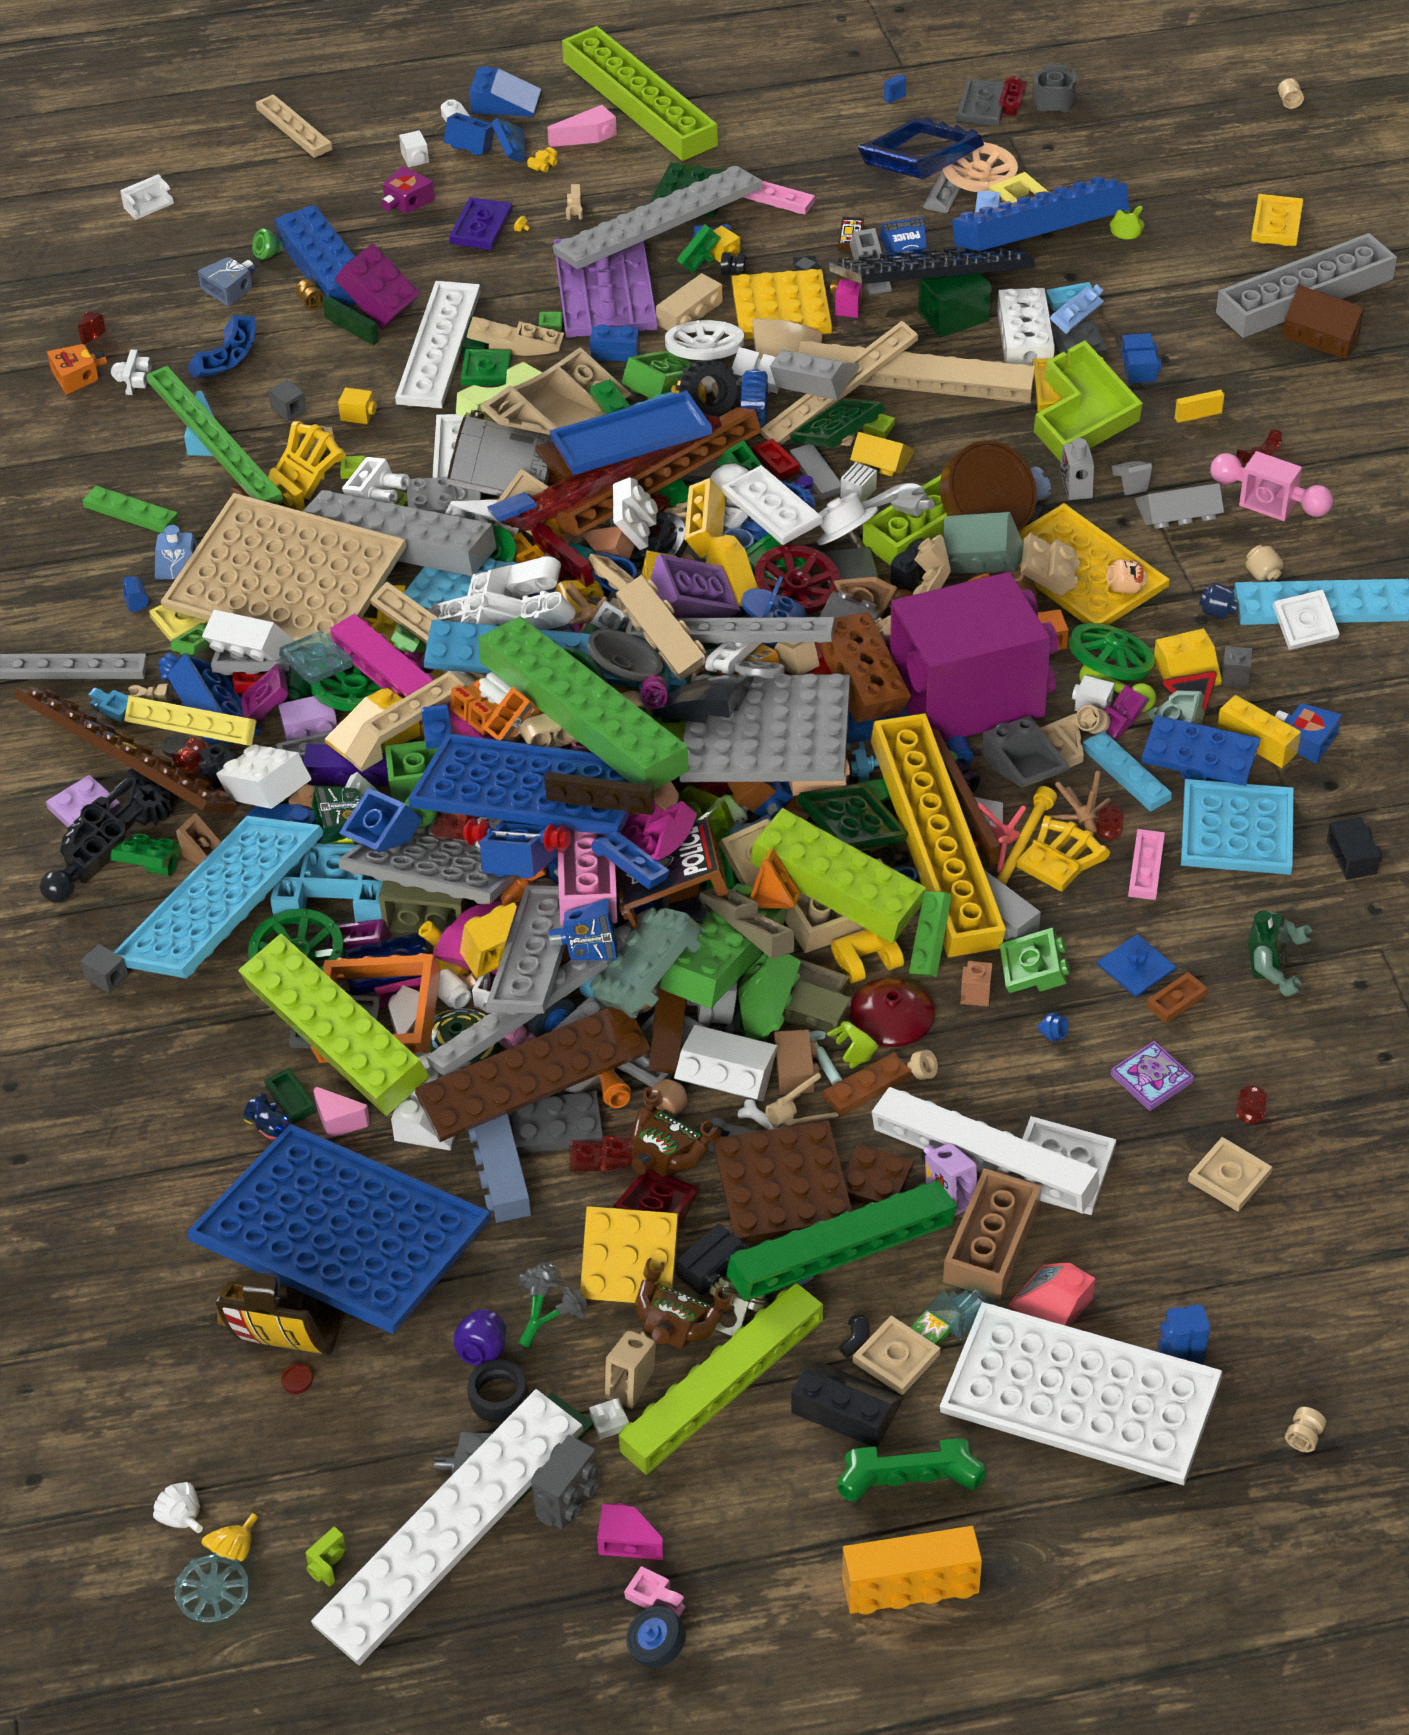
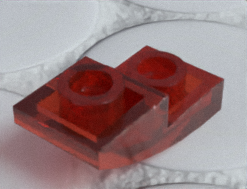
(593, 1156)

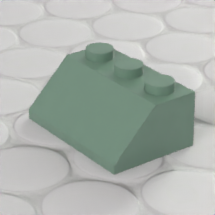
(982, 543)

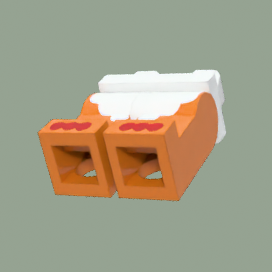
(478, 700)

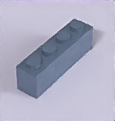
(501, 1170)

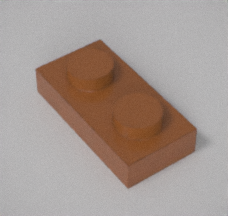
(1176, 997)

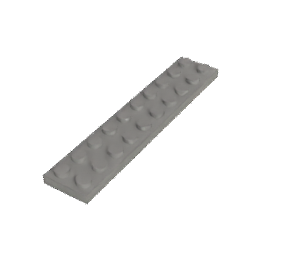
(657, 217)

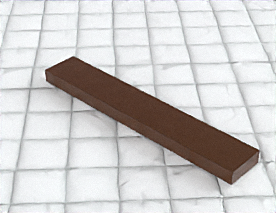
(972, 813)

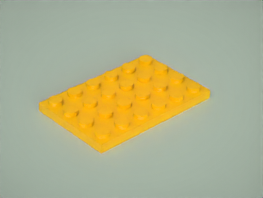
(1092, 597)

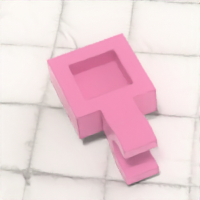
(651, 1590)

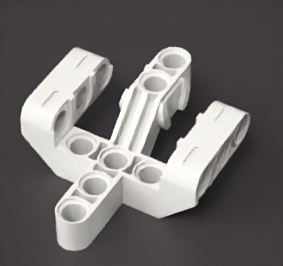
(494, 595)

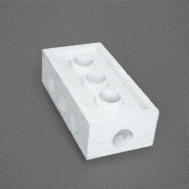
(1036, 325)

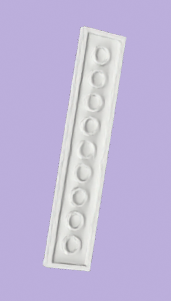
(444, 1528)

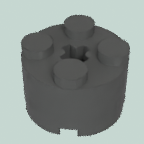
(1054, 88)

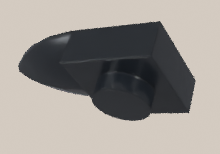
(692, 907)

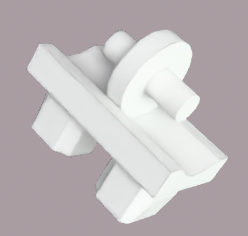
(132, 371)

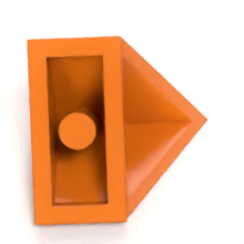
(774, 885)

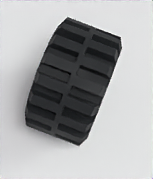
(726, 386)

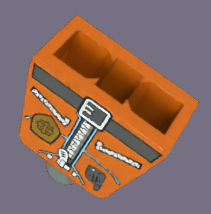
(509, 715)

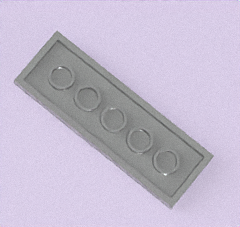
(529, 960)

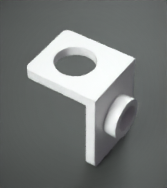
(480, 995)

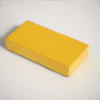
(1199, 406)

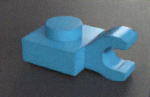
(111, 704)
(859, 766)

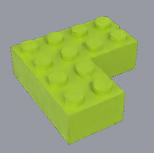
(1092, 402)

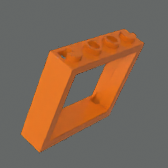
(395, 966)

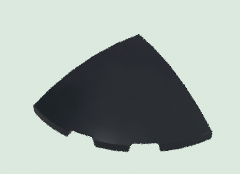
(706, 697)

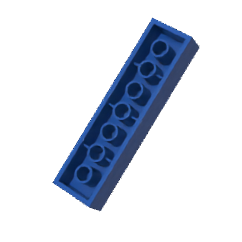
(1039, 214)

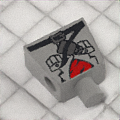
(1077, 457)

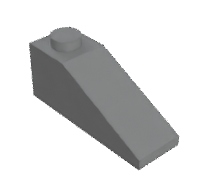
(866, 243)
(1017, 914)

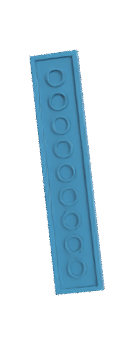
(456, 648)

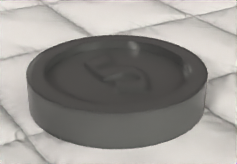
(172, 744)

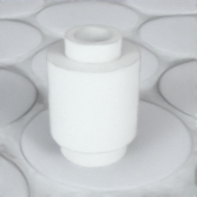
(453, 989)

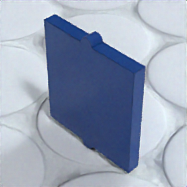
(512, 506)

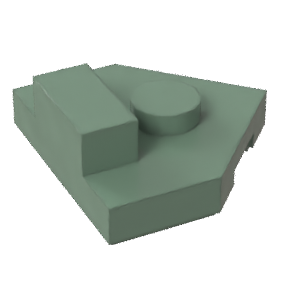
(1182, 706)

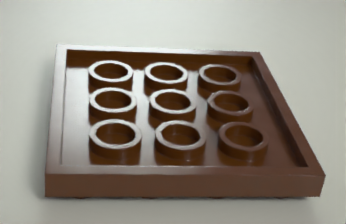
(781, 1180)

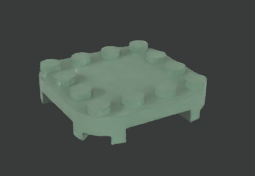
(645, 960)

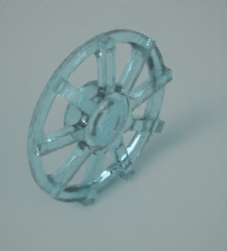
(211, 1587)

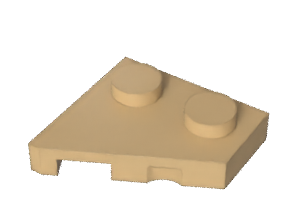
(1066, 739)

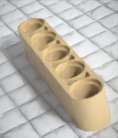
(545, 732)

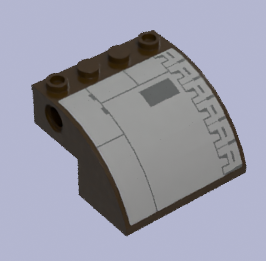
(492, 455)

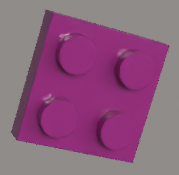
(265, 694)

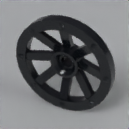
(660, 544)

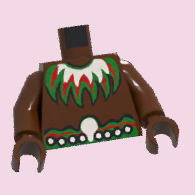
(665, 1143)
(673, 1315)

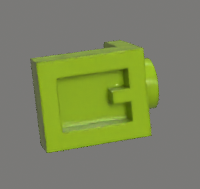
(324, 1553)

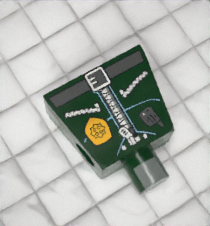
(332, 809)

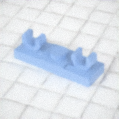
(1077, 308)

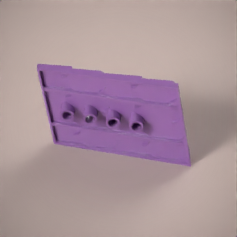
(607, 292)

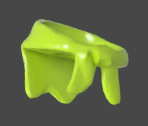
(1127, 224)
(861, 1047)

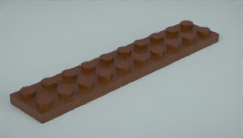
(126, 751)

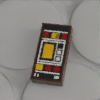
(848, 226)

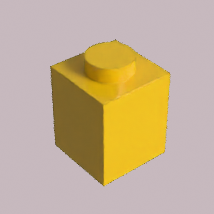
(728, 243)
(356, 405)

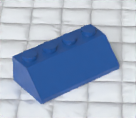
(206, 690)

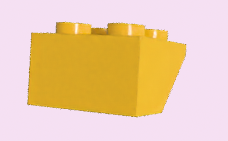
(486, 939)

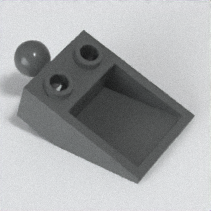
(1022, 752)

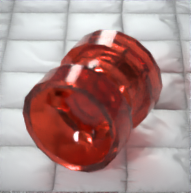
(189, 755)

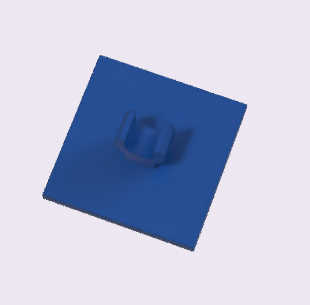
(1136, 965)

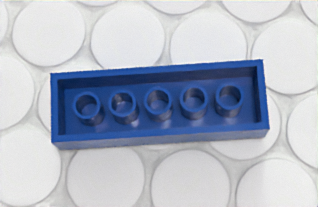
(315, 249)

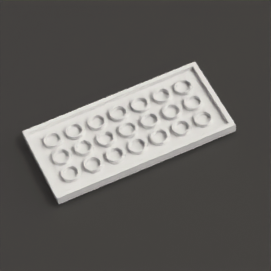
(1082, 1392)

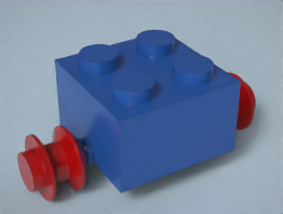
(516, 846)

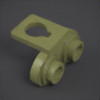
(740, 1306)

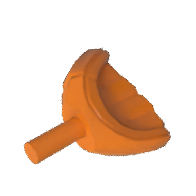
(516, 890)

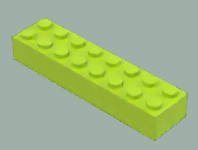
(334, 1024)

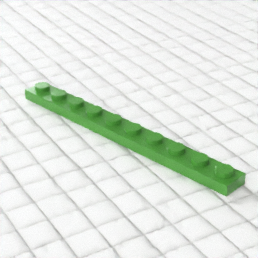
(213, 436)

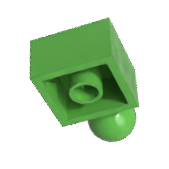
(405, 767)

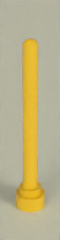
(1043, 800)

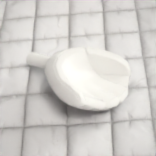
(178, 1507)

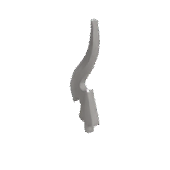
(903, 498)

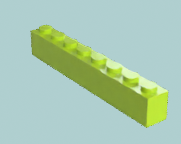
(720, 1378)

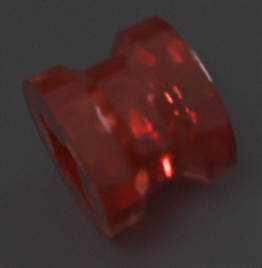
(1110, 822)
(1256, 1099)

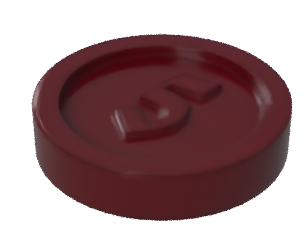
(296, 1379)

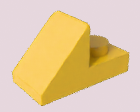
(291, 494)

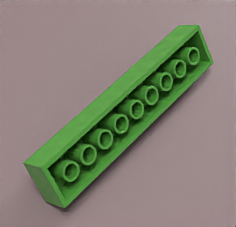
(583, 704)

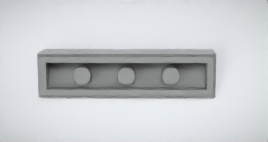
(943, 192)

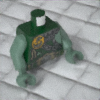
(1269, 948)

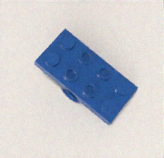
(1200, 751)

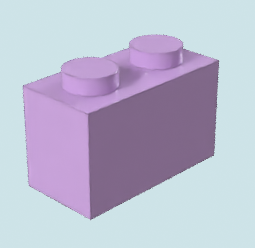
(306, 718)

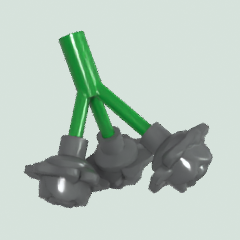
(538, 1282)

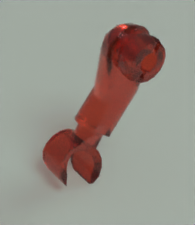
(1268, 447)

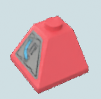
(1055, 1293)

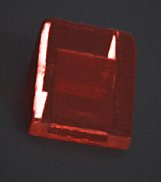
(91, 326)

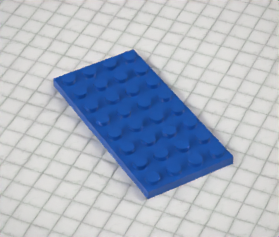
(508, 784)

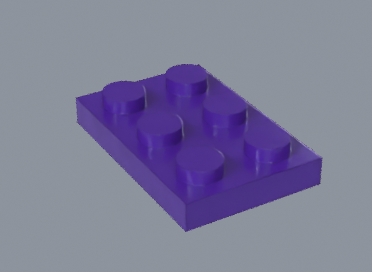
(480, 223)

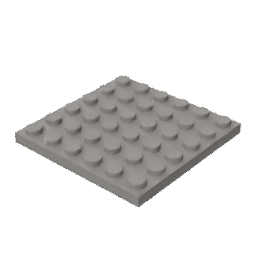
(780, 733)
(430, 864)

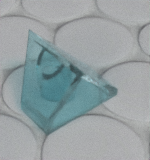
(958, 1310)

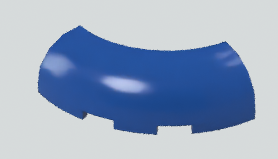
(237, 341)

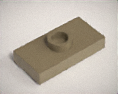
(822, 976)

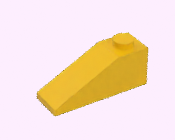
(732, 556)

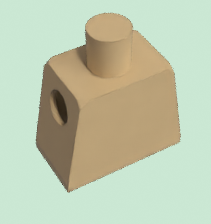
(633, 1355)

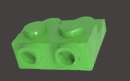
(1034, 961)

